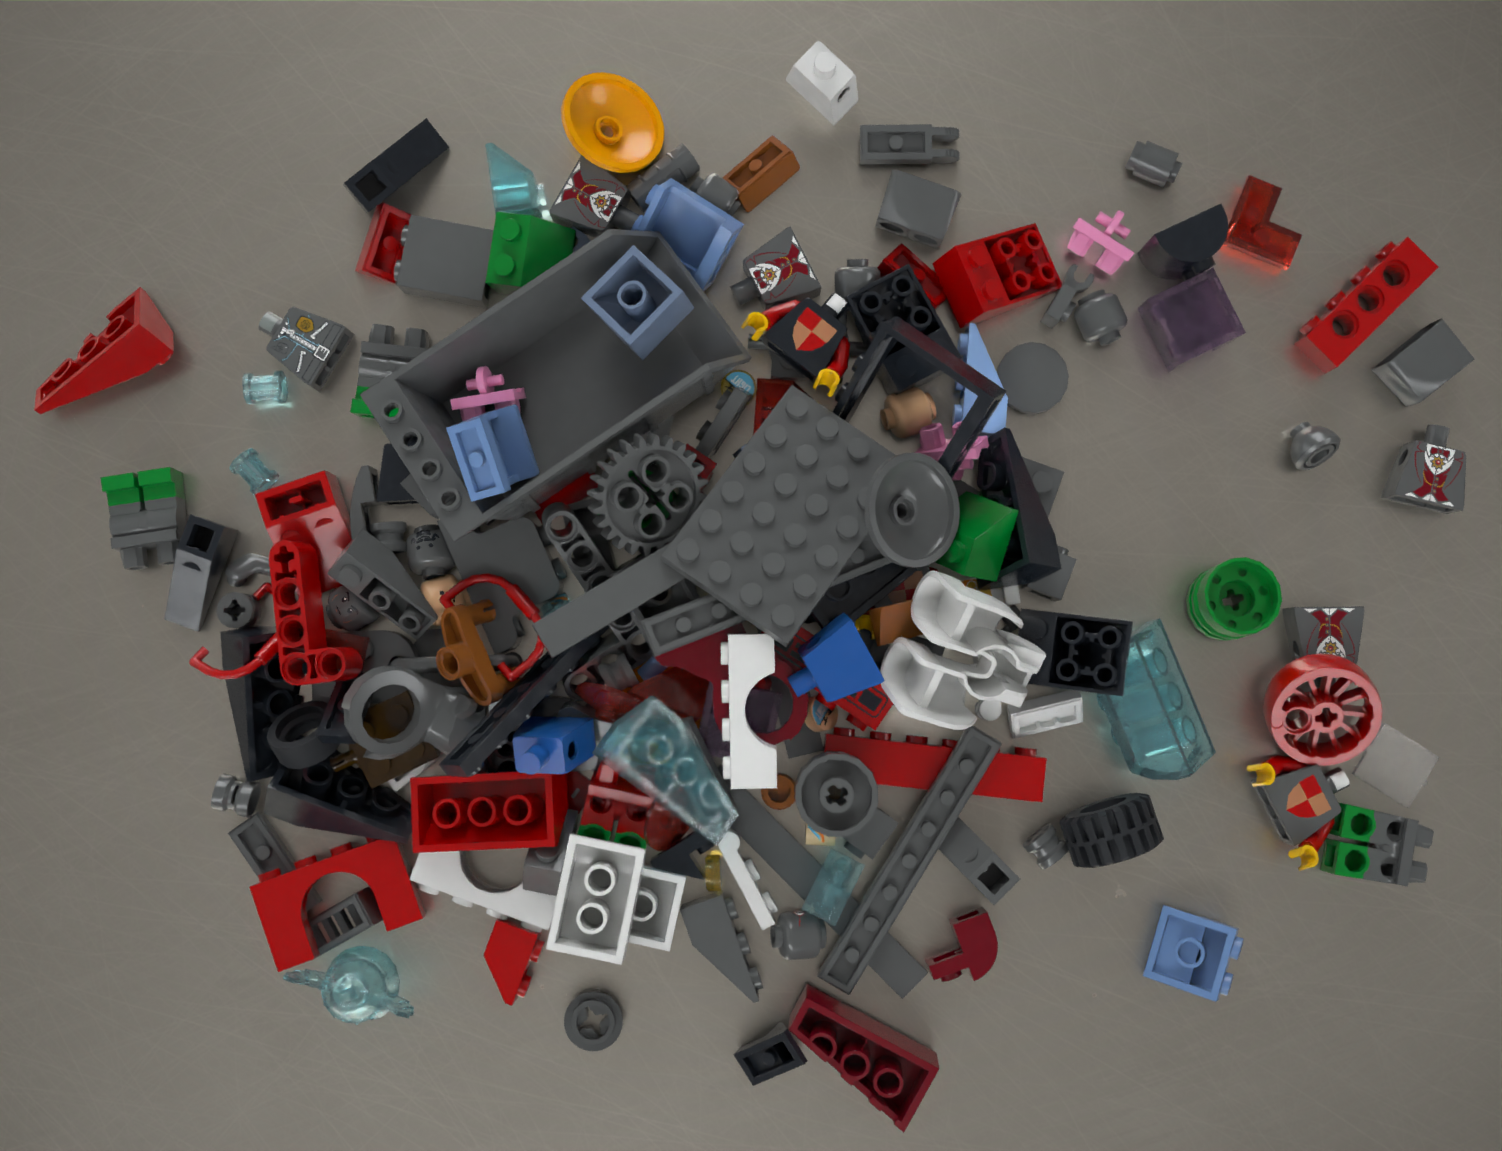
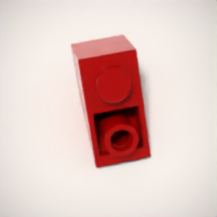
(510, 955)

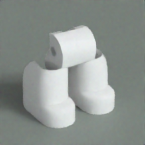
(965, 621)

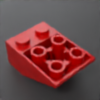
(996, 274)
(311, 513)

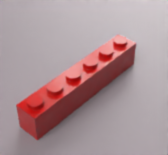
(917, 764)

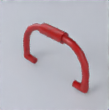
(519, 598)
(262, 657)

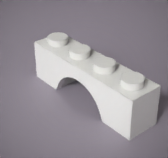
(751, 759)
(452, 875)

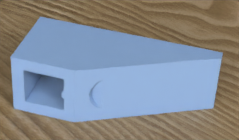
(976, 355)

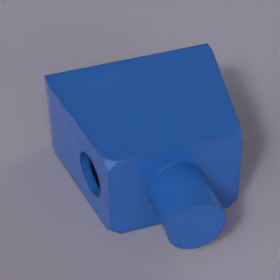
(836, 662)
(546, 746)

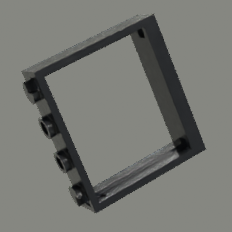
(869, 363)

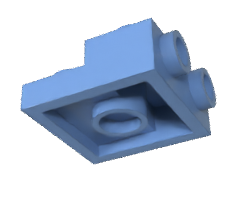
(1193, 953)

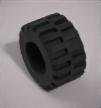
(1111, 830)

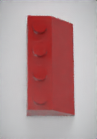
(487, 811)

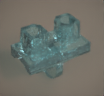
(833, 886)

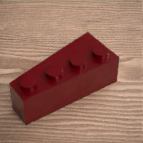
(866, 1053)

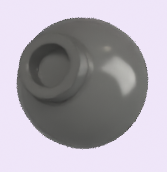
(1312, 445)

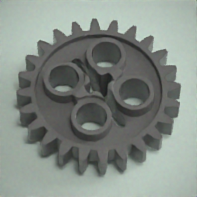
(624, 518)

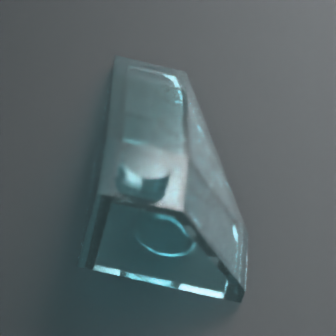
(660, 760)

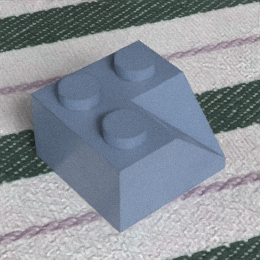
(638, 302)

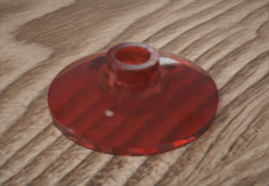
(606, 700)
(663, 828)

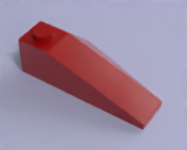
(125, 349)

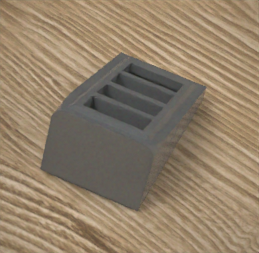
(362, 909)

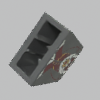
(593, 201)
(777, 273)
(1429, 474)
(1324, 631)

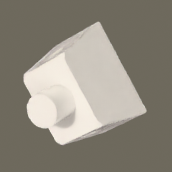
(821, 79)

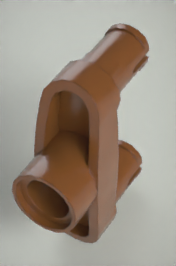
(466, 655)

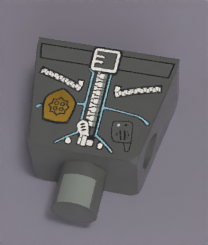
(306, 344)

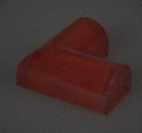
(1253, 232)

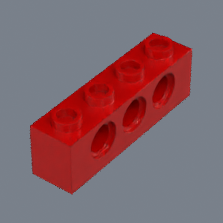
(1408, 268)

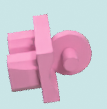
(1114, 253)
(475, 405)
(934, 444)

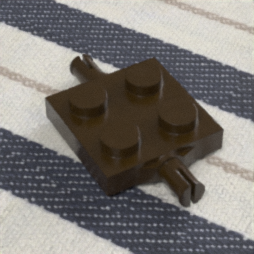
(384, 722)

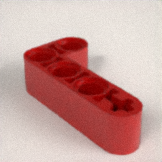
(308, 612)

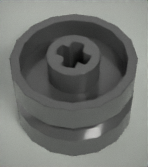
(841, 815)

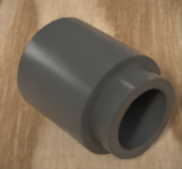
(1154, 163)

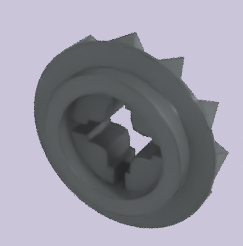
(586, 1036)

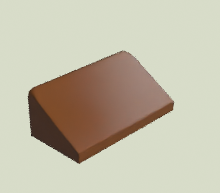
(762, 172)
(893, 622)

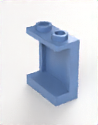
(692, 228)
(493, 452)

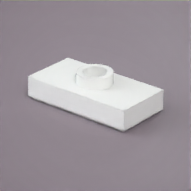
(1045, 713)

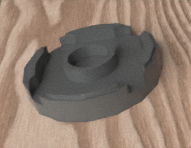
(1033, 377)

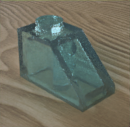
(513, 185)

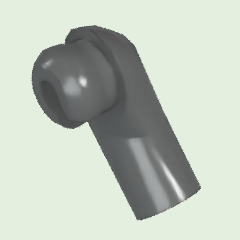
(245, 566)

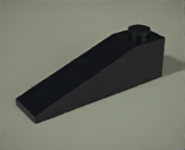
(1033, 544)
(256, 697)
(338, 802)

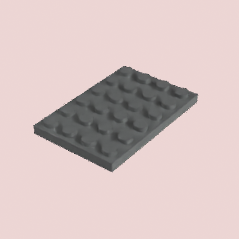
(782, 517)

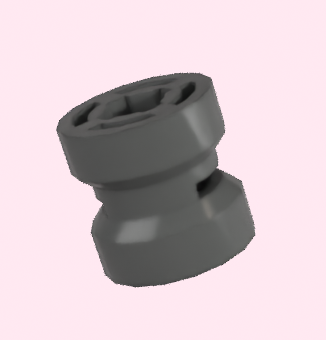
(236, 795)

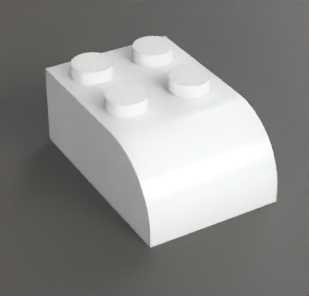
(596, 899)
(657, 908)

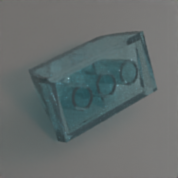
(1157, 716)

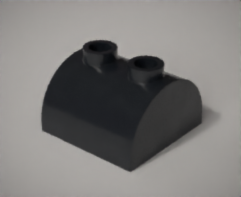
(1186, 246)

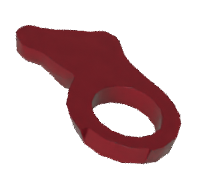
(704, 660)

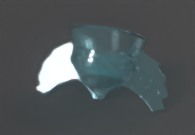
(357, 985)

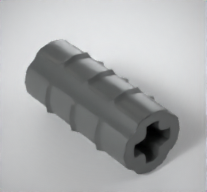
(677, 165)

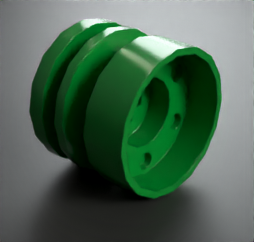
(1253, 594)

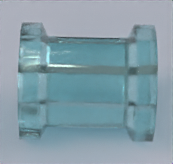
(265, 387)
(254, 471)

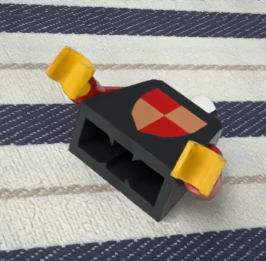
(807, 337)

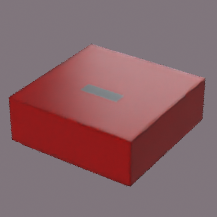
(577, 790)

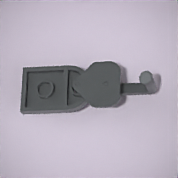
(420, 657)

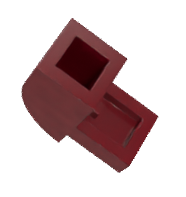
(976, 948)

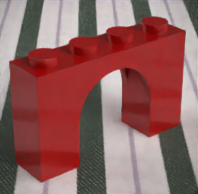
(283, 897)

